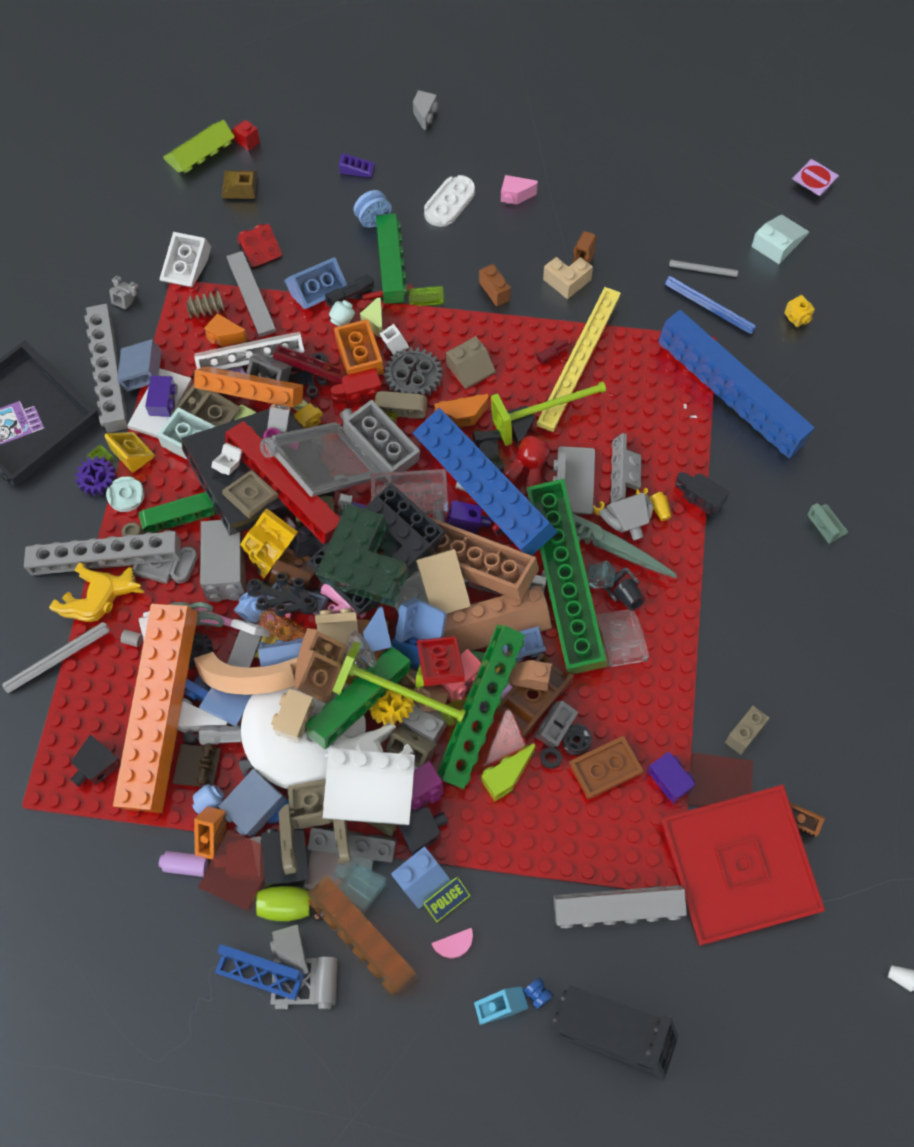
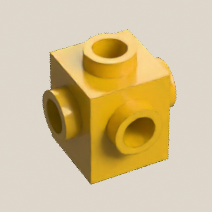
(799, 311)

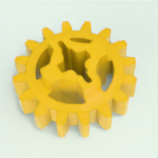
(392, 708)

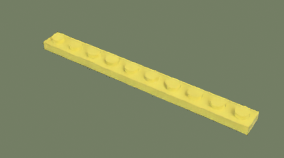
(580, 356)

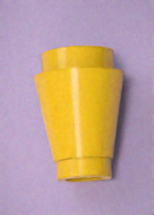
(661, 506)

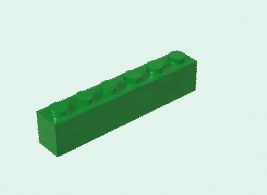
(390, 259)
(356, 699)

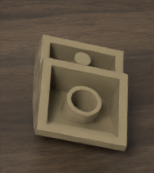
(208, 406)

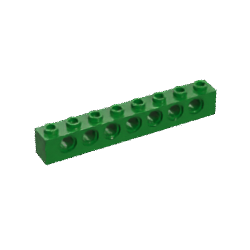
(479, 693)

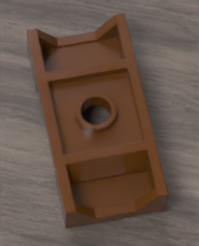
(529, 711)

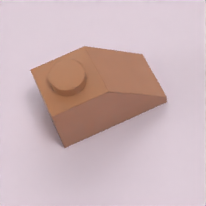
(531, 675)

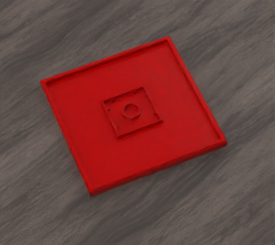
(742, 865)

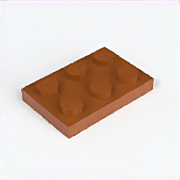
(605, 767)

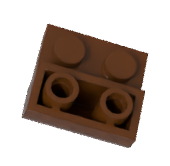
(294, 569)

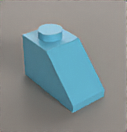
(501, 1005)

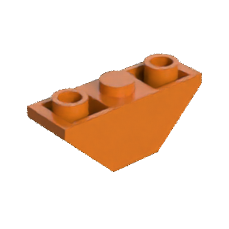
(464, 411)

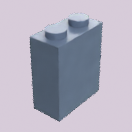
(138, 364)
(252, 804)

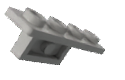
(625, 469)

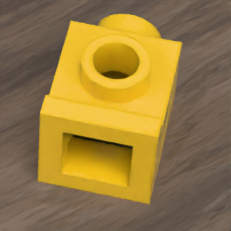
(308, 416)

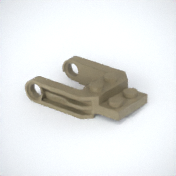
(306, 811)

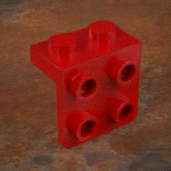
(259, 245)

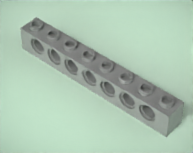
(106, 368)
(38, 563)

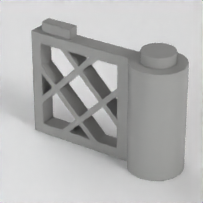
(322, 985)

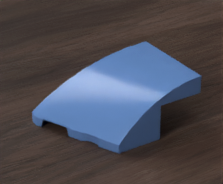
(225, 705)

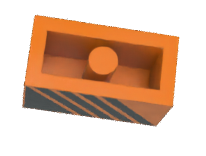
(209, 831)

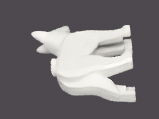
(367, 741)

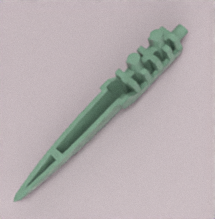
(603, 539)

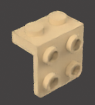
(337, 625)

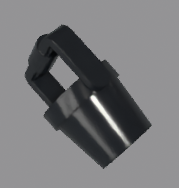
(627, 591)

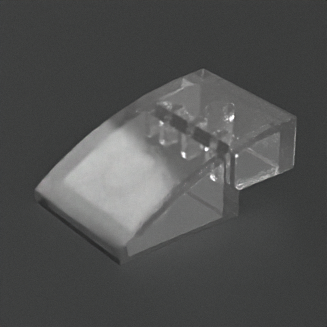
(622, 638)

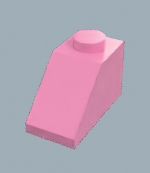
(517, 189)

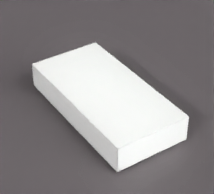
(250, 628)

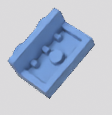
(532, 644)

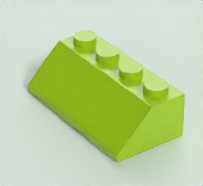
(200, 146)

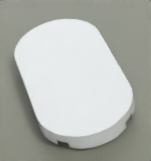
(449, 200)

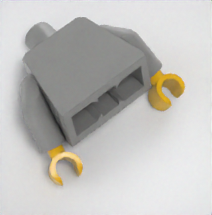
(628, 513)

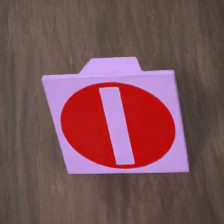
(815, 177)

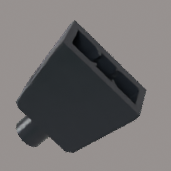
(93, 762)
(422, 829)

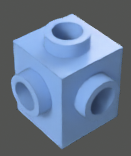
(248, 608)

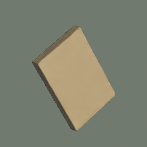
(443, 581)

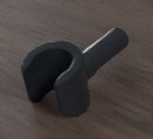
(190, 739)

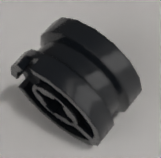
(574, 732)

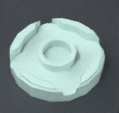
(125, 494)

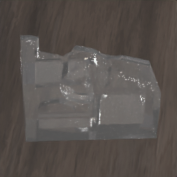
(365, 655)

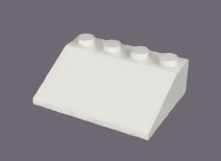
(368, 786)

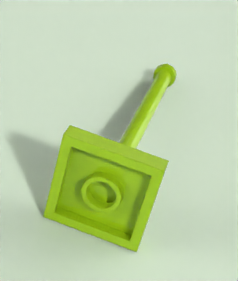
(503, 420)
(350, 668)

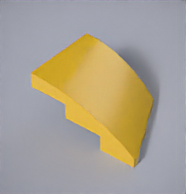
(267, 541)

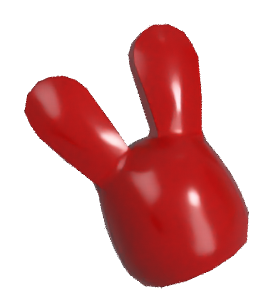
(530, 456)

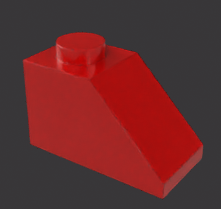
(245, 134)

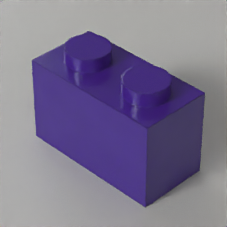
(161, 396)
(671, 777)

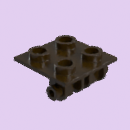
(196, 765)

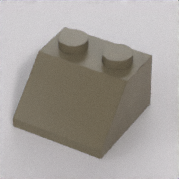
(470, 362)

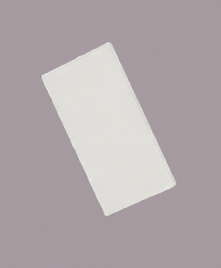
(152, 425)

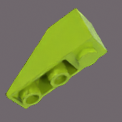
(503, 778)

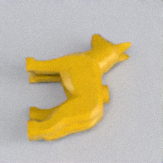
(100, 594)

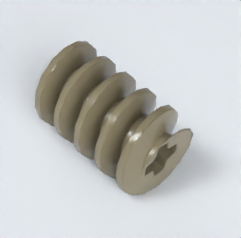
(204, 305)

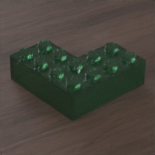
(353, 561)

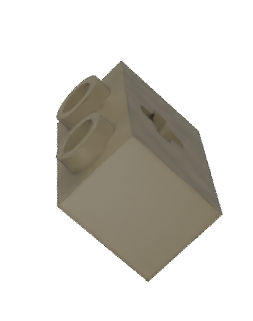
(747, 730)
(421, 746)

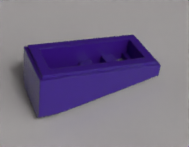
(350, 166)

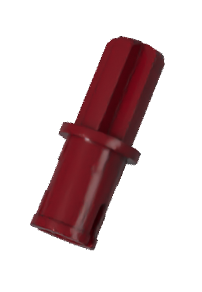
(552, 351)

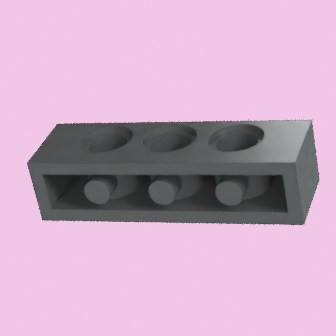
(361, 844)

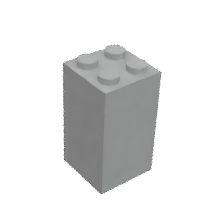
(222, 563)

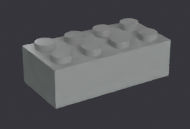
(381, 439)

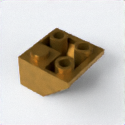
(239, 184)

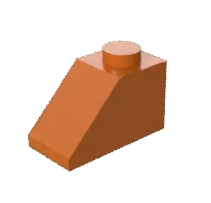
(224, 332)

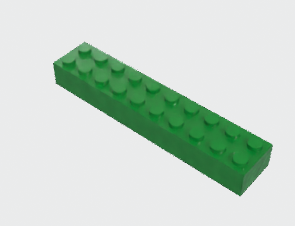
(568, 581)

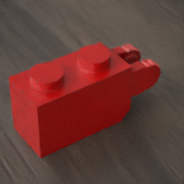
(357, 387)

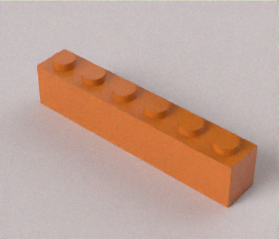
(248, 386)

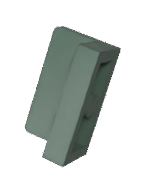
(827, 522)

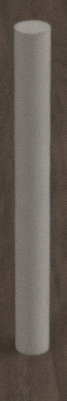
(703, 268)

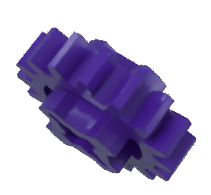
(91, 471)

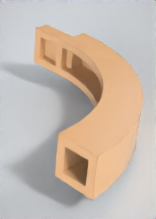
(245, 680)

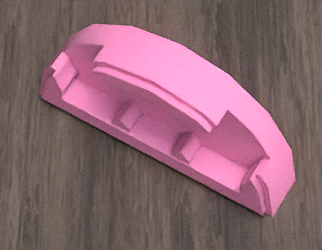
(454, 945)

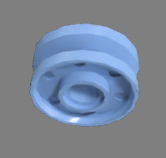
(369, 206)

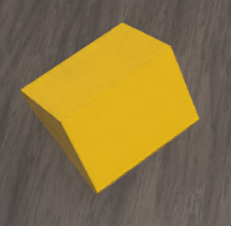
(129, 449)

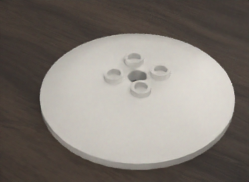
(279, 758)

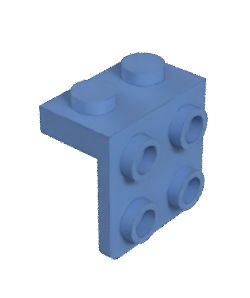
(419, 621)

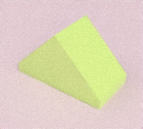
(374, 315)

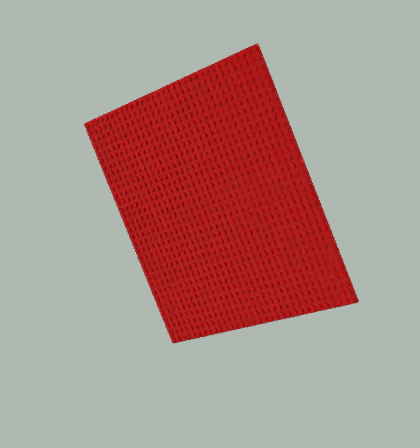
(546, 820)

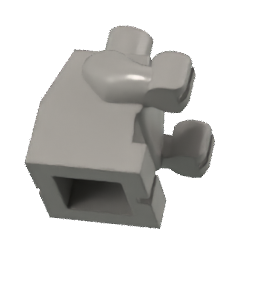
(122, 293)

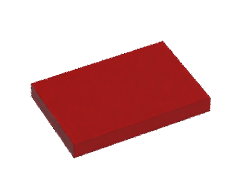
(440, 661)

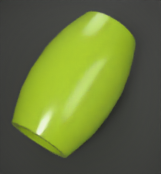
(283, 903)

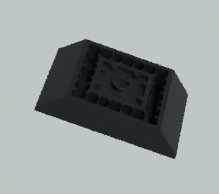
(407, 538)

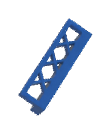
(262, 964)

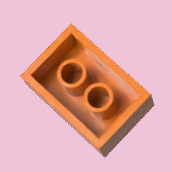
(358, 347)

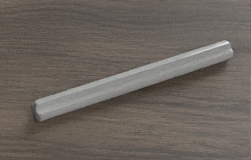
(55, 657)

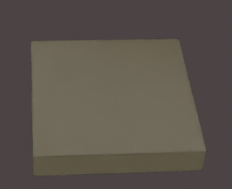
(250, 493)

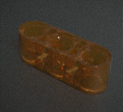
(276, 628)

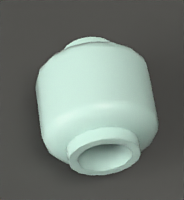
(341, 313)

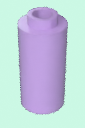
(183, 863)

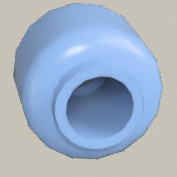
(207, 796)

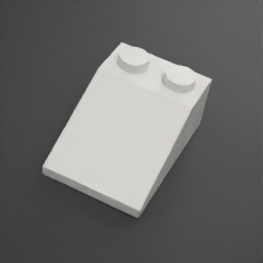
(185, 259)

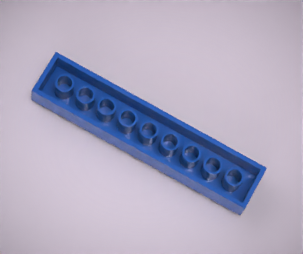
(735, 384)
(485, 483)

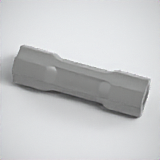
(216, 735)

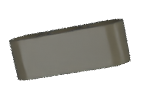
(403, 404)

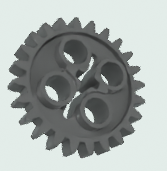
(399, 367)

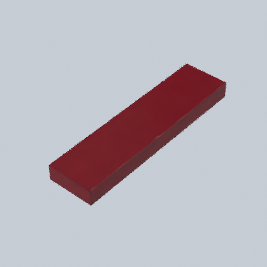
(308, 363)

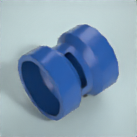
(538, 993)

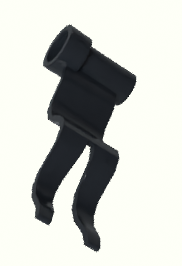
(488, 445)

